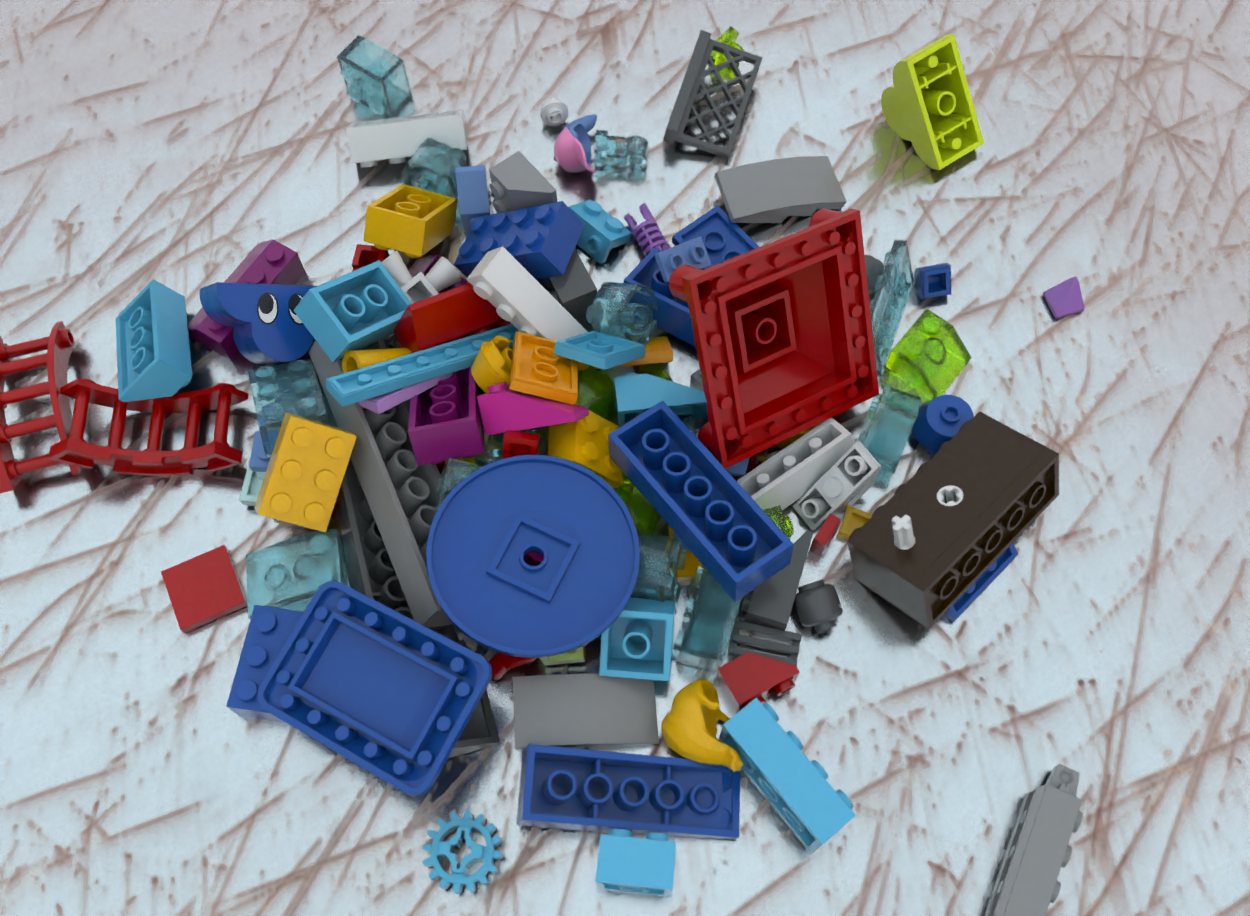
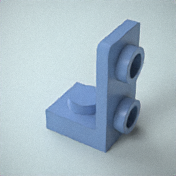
(690, 253)

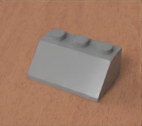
(519, 185)

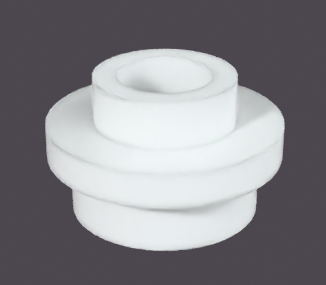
(554, 106)

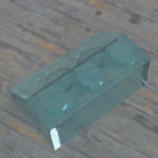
(708, 625)

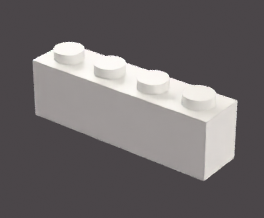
(521, 297)
(798, 466)

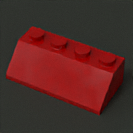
(446, 319)

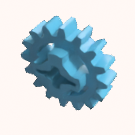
(446, 849)

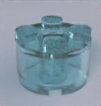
(434, 167)
(624, 311)
(659, 567)

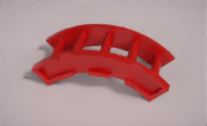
(59, 348)
(150, 461)

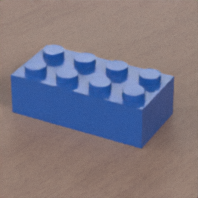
(536, 236)

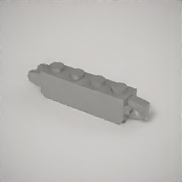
(1039, 847)

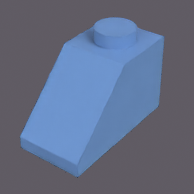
(473, 193)

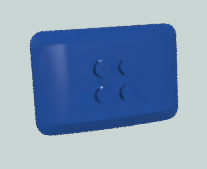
(375, 687)

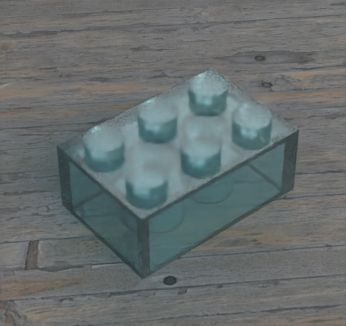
(284, 389)

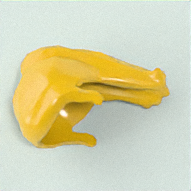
(692, 726)

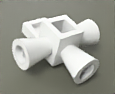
(421, 287)

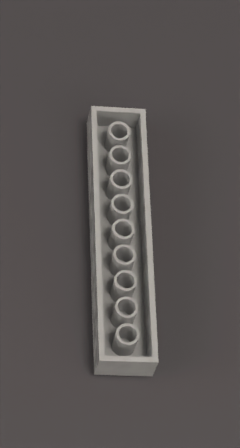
(394, 486)

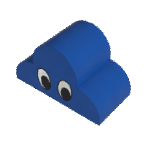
(261, 319)

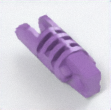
(647, 233)

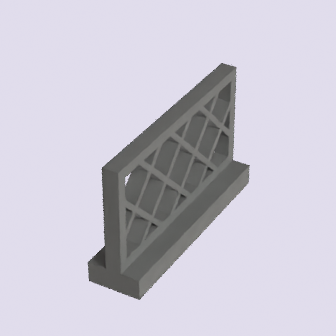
(688, 95)

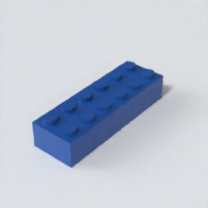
(700, 500)

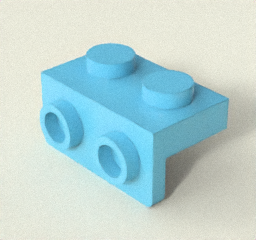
(600, 230)

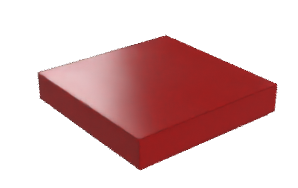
(204, 588)

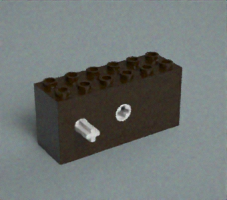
(954, 518)

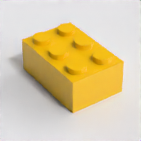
(410, 220)
(305, 472)

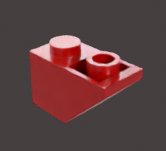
(755, 677)

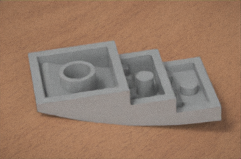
(779, 189)
(584, 711)

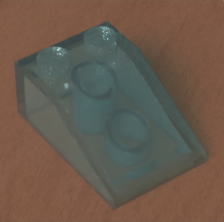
(294, 569)

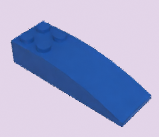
(627, 792)

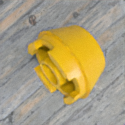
(493, 363)

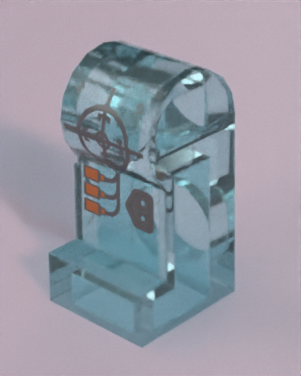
(620, 152)

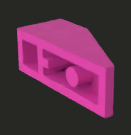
(513, 410)

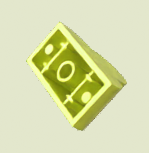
(933, 104)

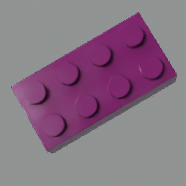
(447, 420)

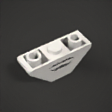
(838, 486)

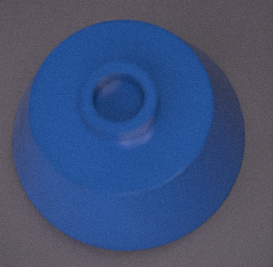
(940, 421)

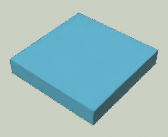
(599, 349)

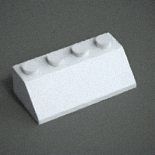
(402, 136)

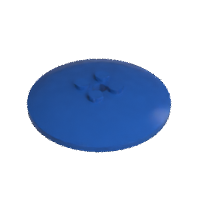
(523, 508)

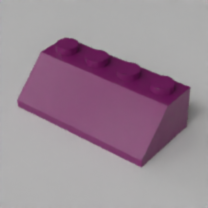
(265, 264)

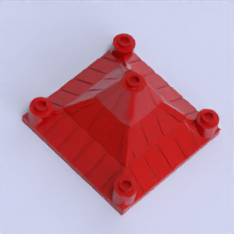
(782, 335)

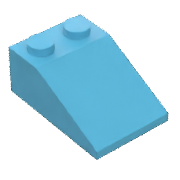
(640, 392)

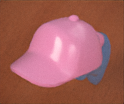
(574, 146)

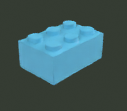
(353, 310)

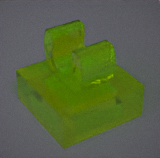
(729, 38)

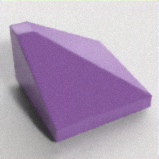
(1065, 298)

